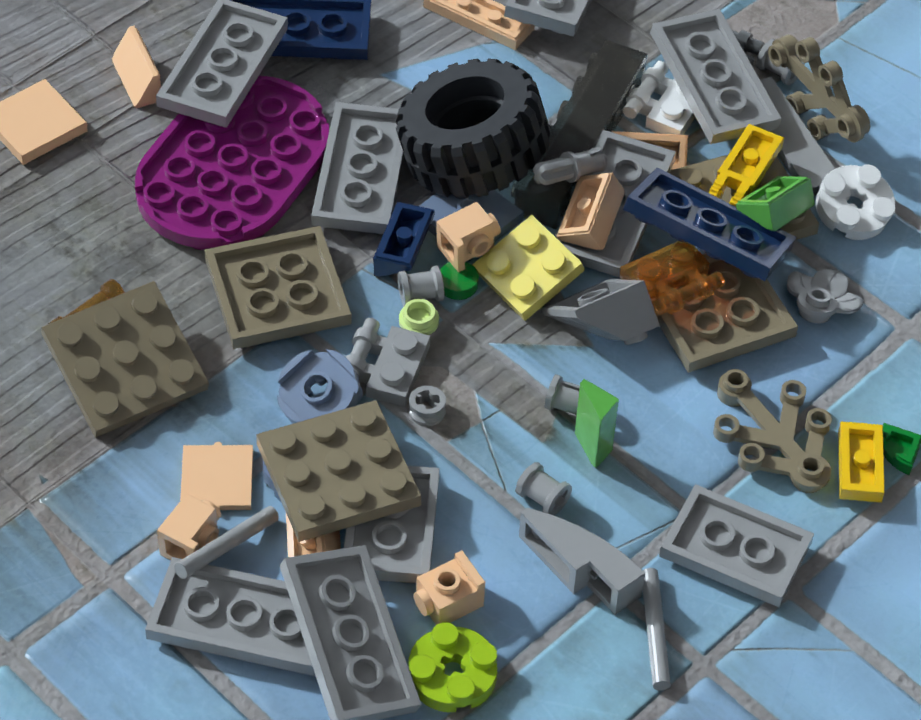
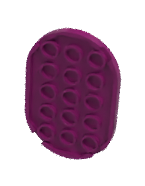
(233, 182)

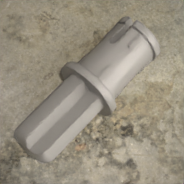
(570, 166)

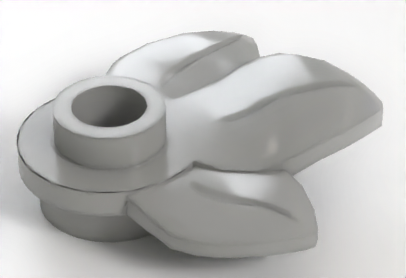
(822, 295)

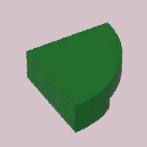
(900, 447)

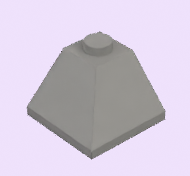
(609, 309)

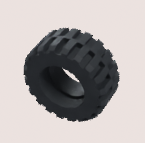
(473, 128)

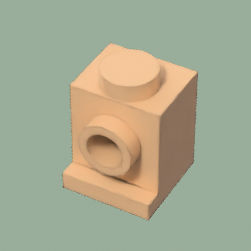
(466, 234)
(188, 527)
(450, 590)

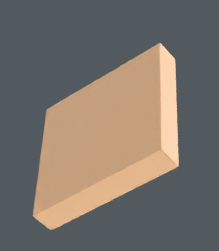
(38, 122)

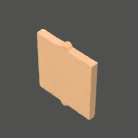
(218, 474)

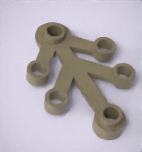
(849, 120)
(774, 433)

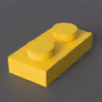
(861, 462)

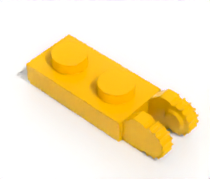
(747, 163)

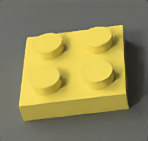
(528, 267)

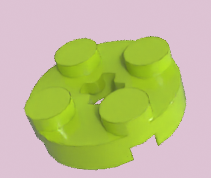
(457, 645)

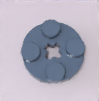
(312, 368)

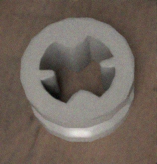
(418, 411)

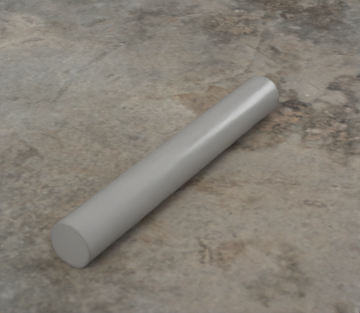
(226, 542)
(655, 630)

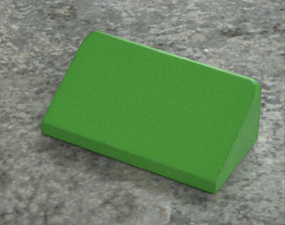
(778, 201)
(596, 421)

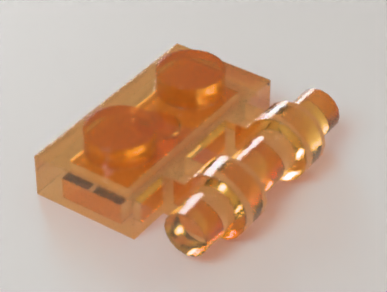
(669, 269)

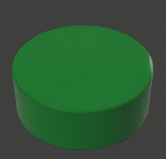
(461, 284)

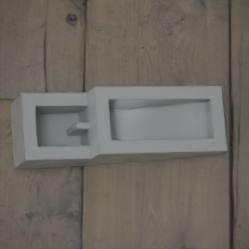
(582, 559)

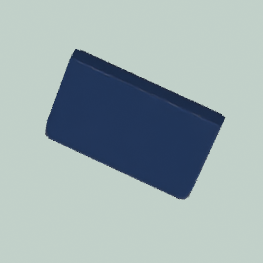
(402, 239)

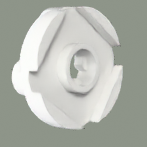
(868, 186)

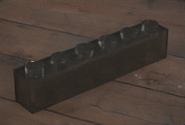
(593, 107)

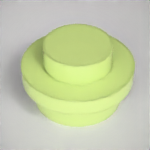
(419, 316)

